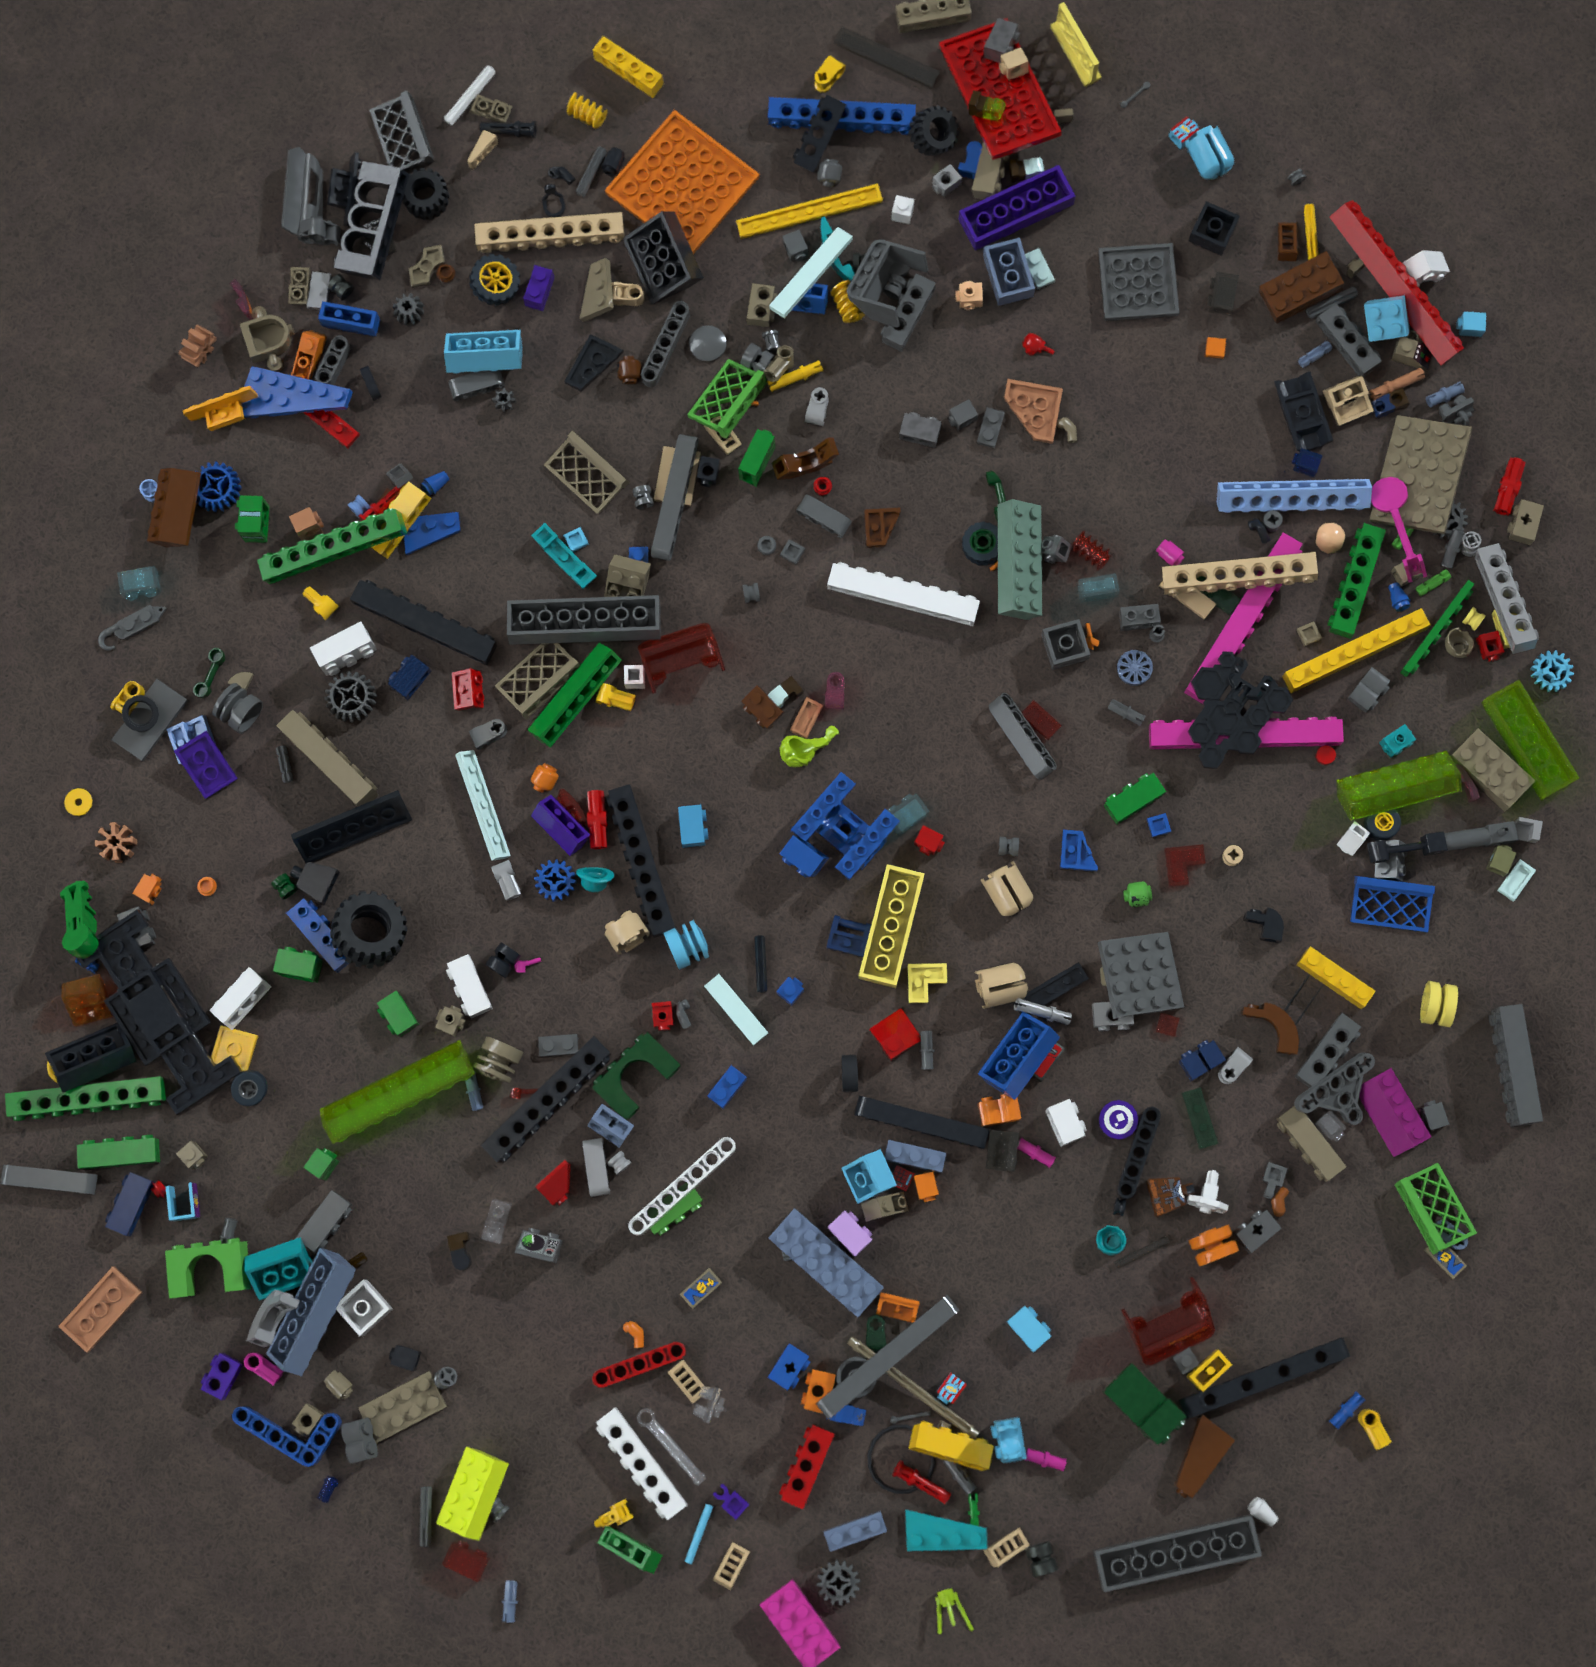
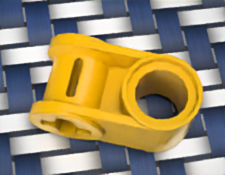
(828, 74)
(125, 694)

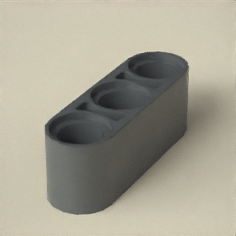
(331, 354)
(474, 383)
(824, 515)

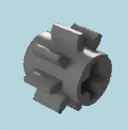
(502, 404)

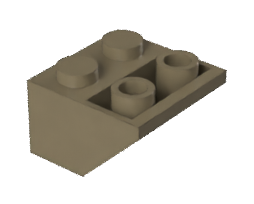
(626, 577)

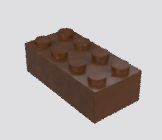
(1301, 287)

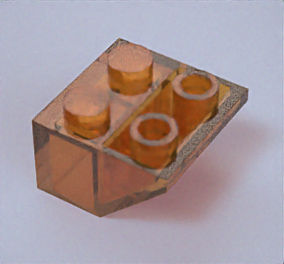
(85, 1000)

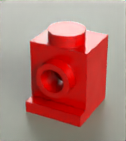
(1490, 639)
(662, 1007)

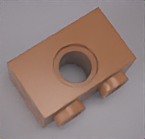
(307, 524)

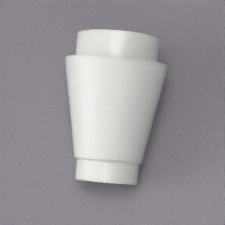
(1261, 1510)

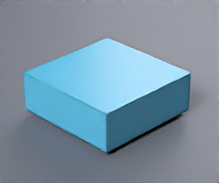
(576, 539)

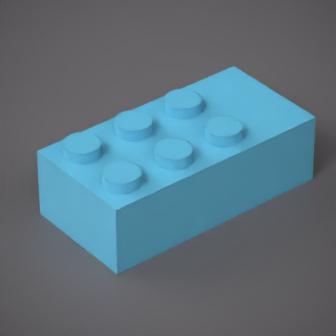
(483, 351)

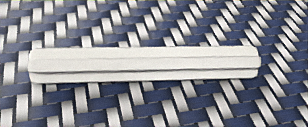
(469, 95)

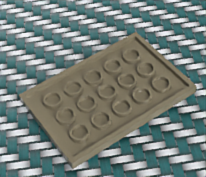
(1430, 463)

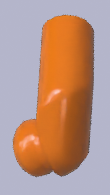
(636, 1331)

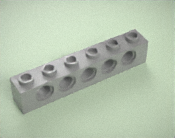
(1518, 640)

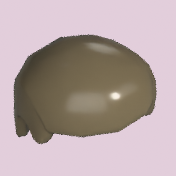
(1458, 636)

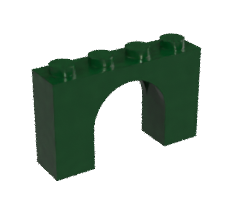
(644, 1050)

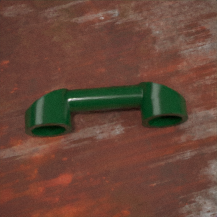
(993, 479)
(202, 689)

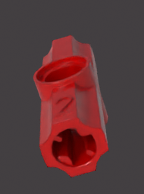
(1509, 486)
(597, 819)

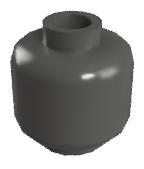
(829, 172)

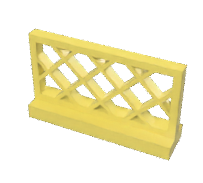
(1075, 46)

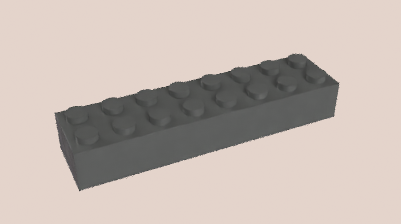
(583, 619)
(1177, 1553)

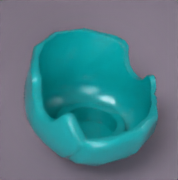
(1116, 1243)

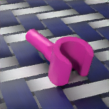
(520, 965)

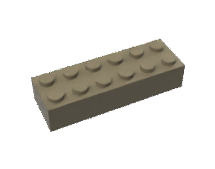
(324, 756)

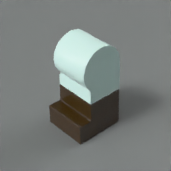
(1025, 169)
(785, 691)

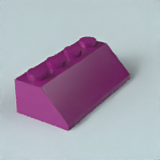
(1392, 1113)

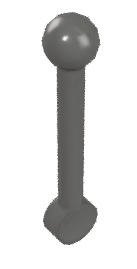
(1146, 85)
(894, 1419)

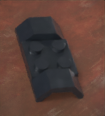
(1303, 412)

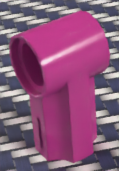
(265, 1368)

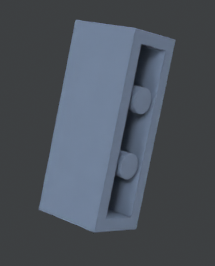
(915, 1156)
(855, 1531)

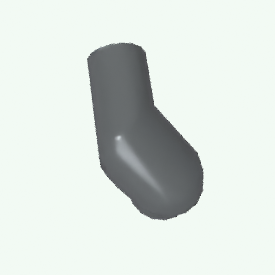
(681, 1014)

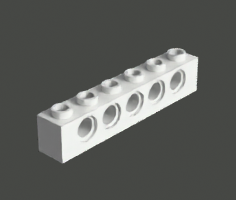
(676, 1501)

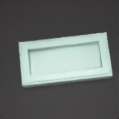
(1516, 880)

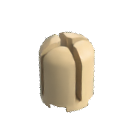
(1000, 894)
(999, 976)

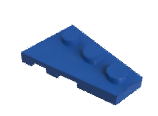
(431, 529)

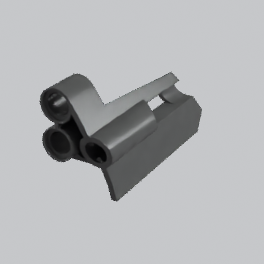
(298, 215)

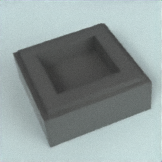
(792, 552)

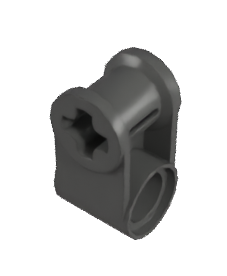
(486, 733)

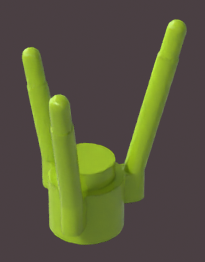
(947, 1599)

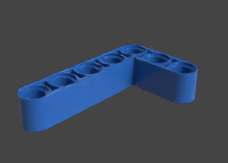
(286, 1437)

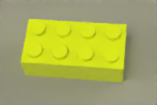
(472, 1493)

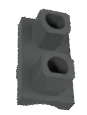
(1459, 413)

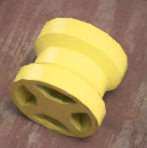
(1473, 618)

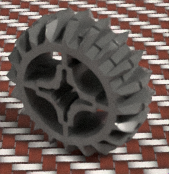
(353, 690)

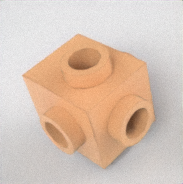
(969, 295)

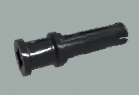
(517, 128)

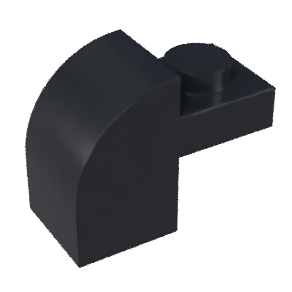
(1271, 923)

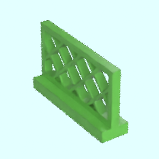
(741, 402)
(1423, 1219)

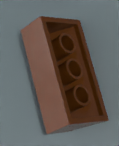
(173, 507)

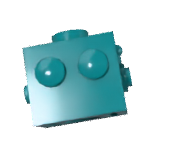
(1393, 746)

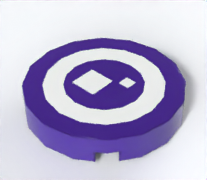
(1118, 1119)

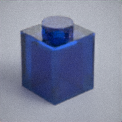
(1306, 462)

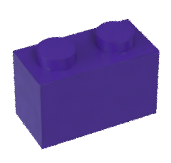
(538, 288)

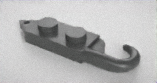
(132, 624)

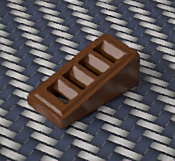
(1287, 253)

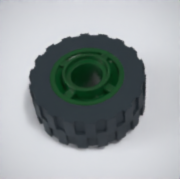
(976, 553)

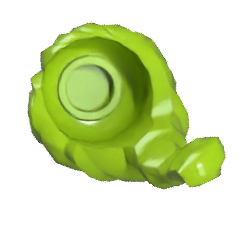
(799, 751)

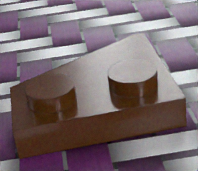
(879, 525)

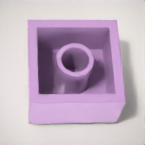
(850, 1233)

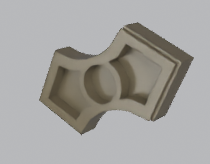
(431, 259)

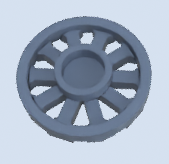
(1134, 667)

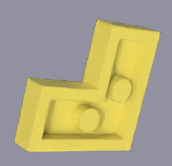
(920, 976)

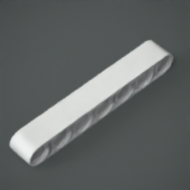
(672, 1188)

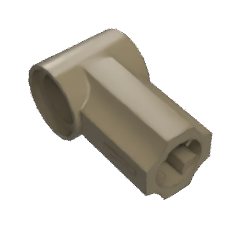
(783, 361)

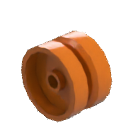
(1213, 1244)

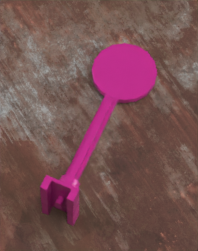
(1389, 496)

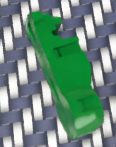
(80, 921)

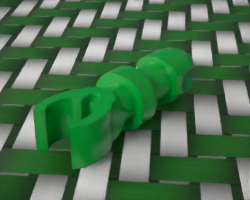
(974, 1512)

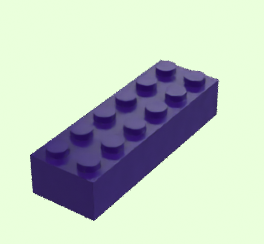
(1016, 207)

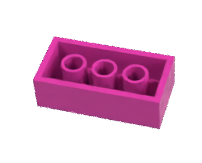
(800, 1625)

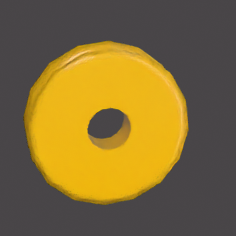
(73, 796)

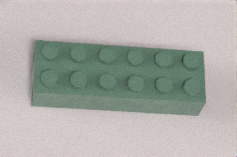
(1019, 559)

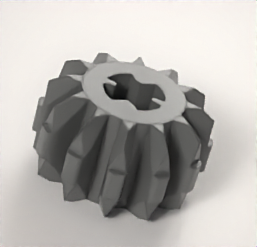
(402, 304)

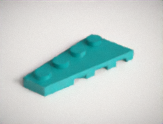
(936, 1533)

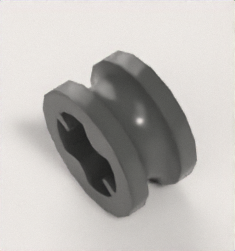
(1296, 177)

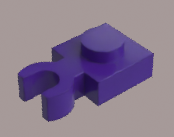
(733, 1504)

